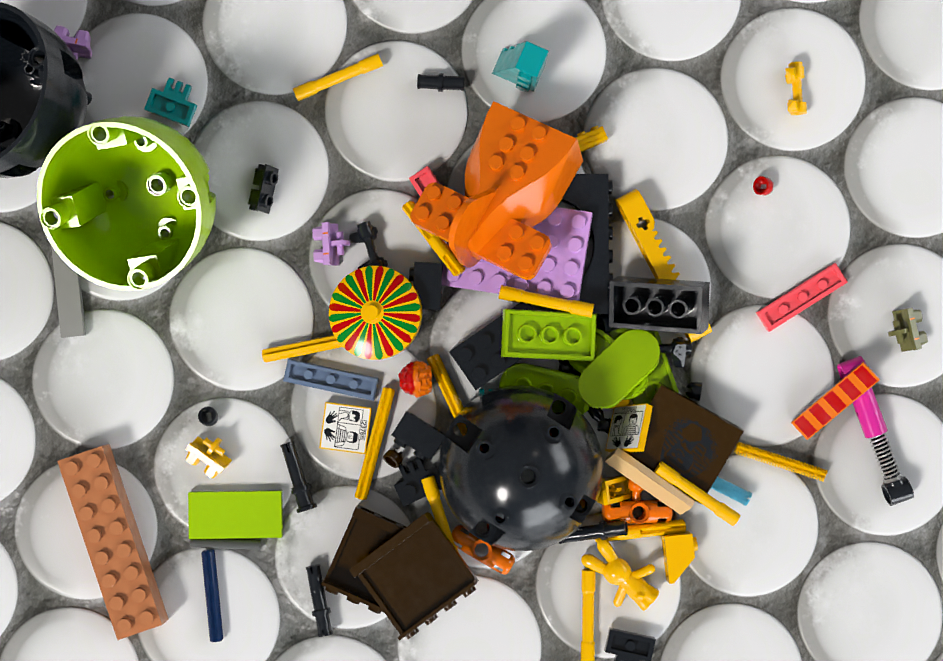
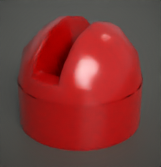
(763, 181)

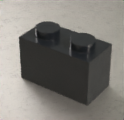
(428, 283)
(418, 435)

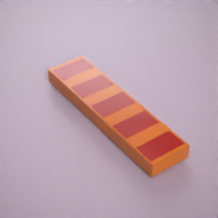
(835, 400)

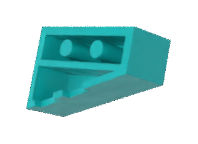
(521, 65)

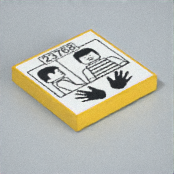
(345, 428)
(629, 428)

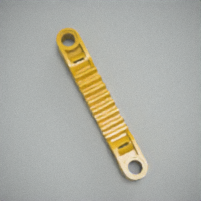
(633, 208)

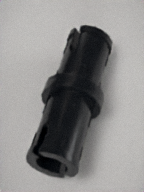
(440, 82)

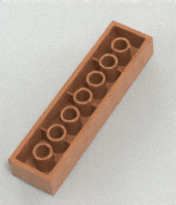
(113, 541)

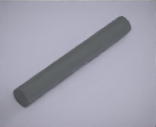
(226, 544)

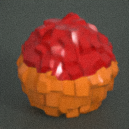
(416, 378)

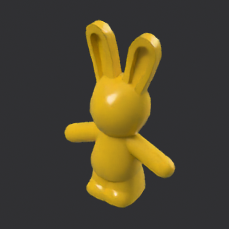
(619, 573)

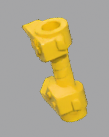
(793, 76)

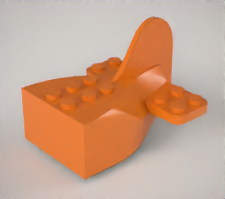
(510, 186)

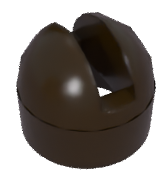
(393, 458)

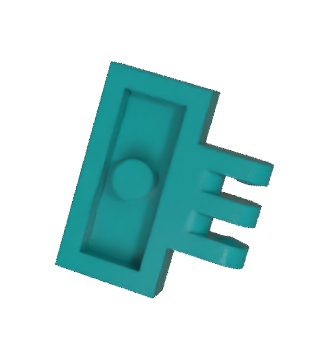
(172, 103)

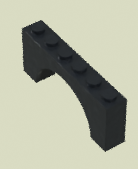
(591, 194)

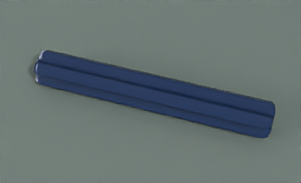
(212, 595)

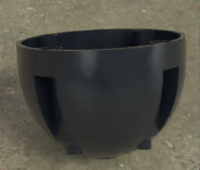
(38, 92)
(517, 429)

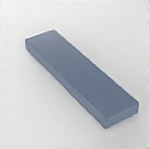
(331, 379)

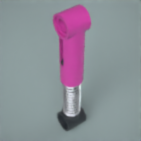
(895, 487)

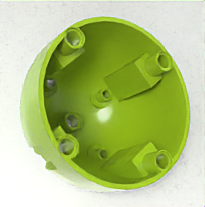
(115, 210)

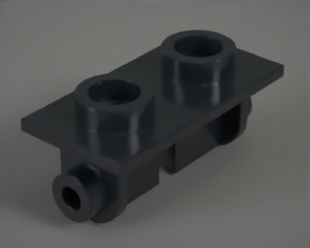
(266, 178)

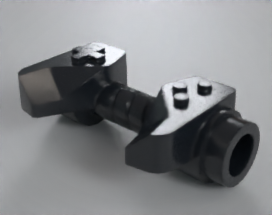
(367, 235)
(679, 349)

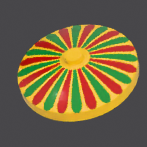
(375, 312)

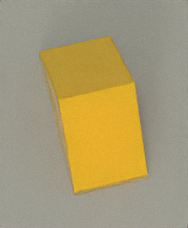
(614, 490)

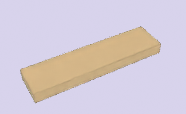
(649, 481)

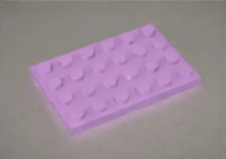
(560, 272)

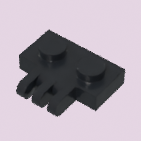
(412, 488)
(629, 645)

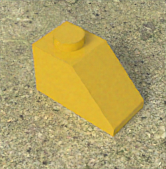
(678, 553)

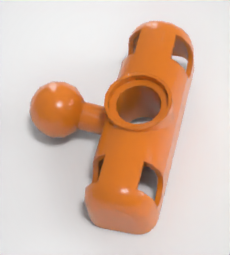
(650, 513)
(493, 556)

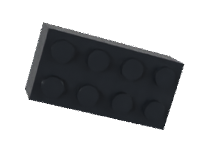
(659, 304)
(481, 353)

